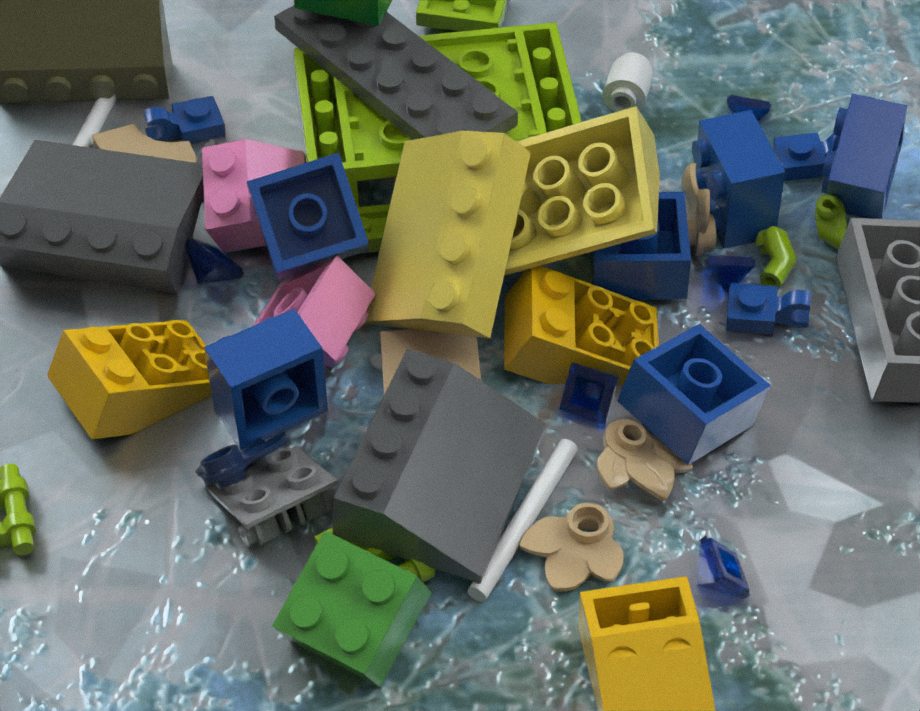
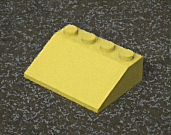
(586, 190)
(449, 233)

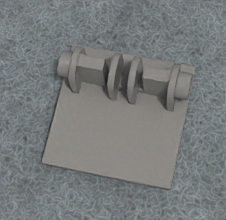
(279, 483)

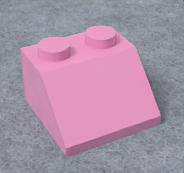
(227, 202)
(328, 300)

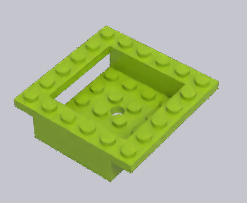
(515, 63)

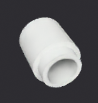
(628, 82)

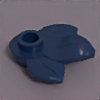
(228, 463)

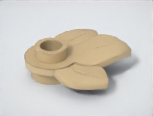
(700, 221)
(638, 457)
(574, 553)

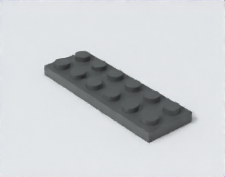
(397, 74)

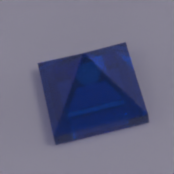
(761, 109)
(211, 263)
(728, 269)
(589, 393)
(720, 569)

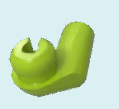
(830, 219)
(781, 252)

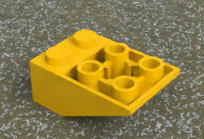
(567, 320)
(129, 374)
(645, 647)

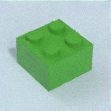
(352, 608)

